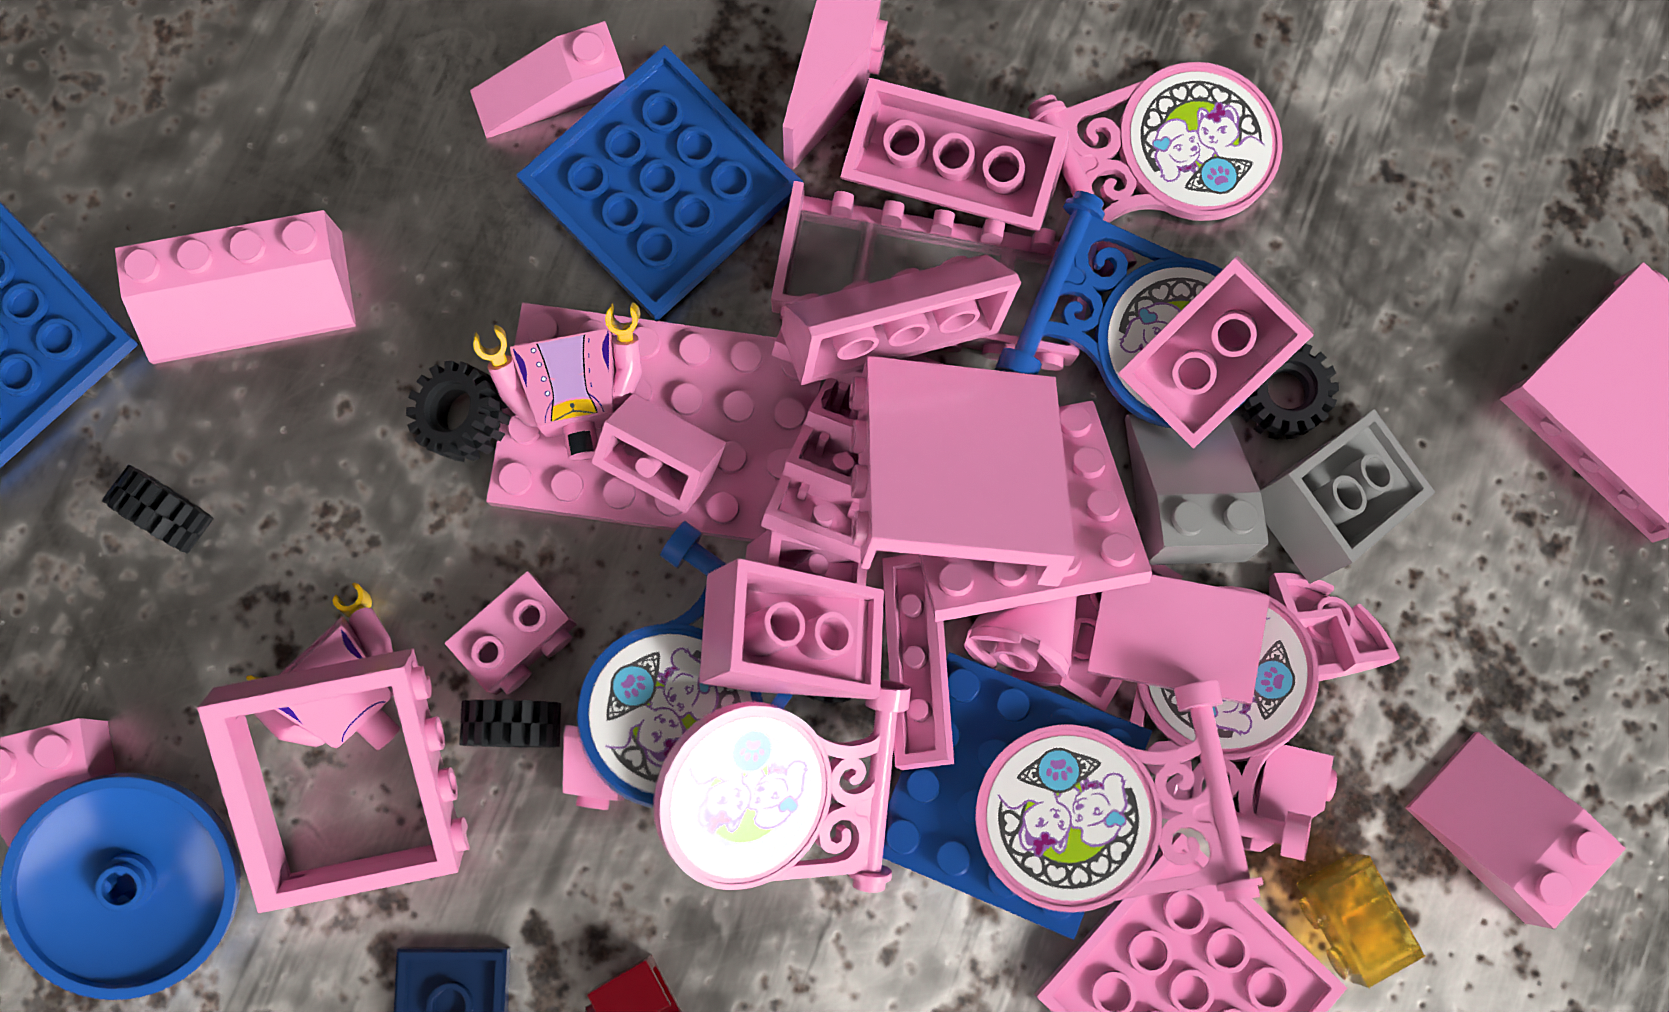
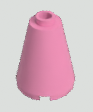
(1028, 639)

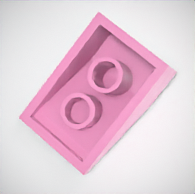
(833, 71)
(1216, 352)
(791, 633)
(1515, 832)

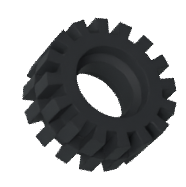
(1316, 401)
(434, 404)
(157, 509)
(510, 723)

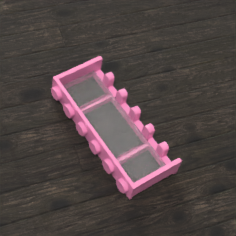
(844, 243)

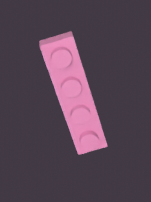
(918, 660)

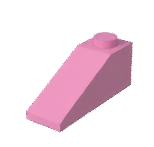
(550, 81)

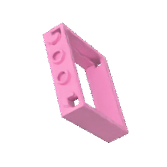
(249, 803)

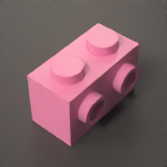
(658, 452)
(512, 635)

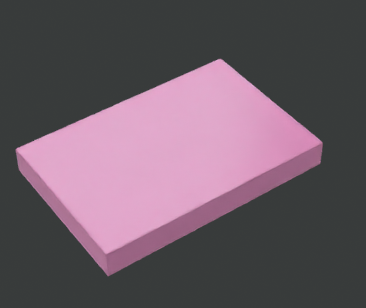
(1180, 636)

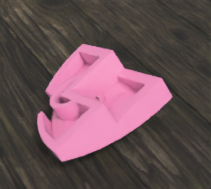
(1343, 636)

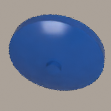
(120, 886)

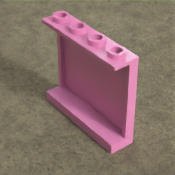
(1607, 399)
(960, 465)

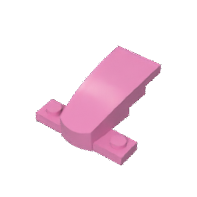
(815, 485)

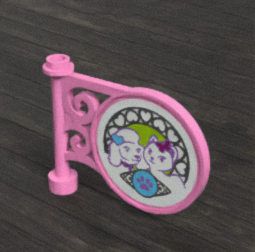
(1188, 141)
(1280, 707)
(756, 790)
(1080, 820)

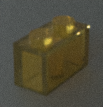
(1358, 920)

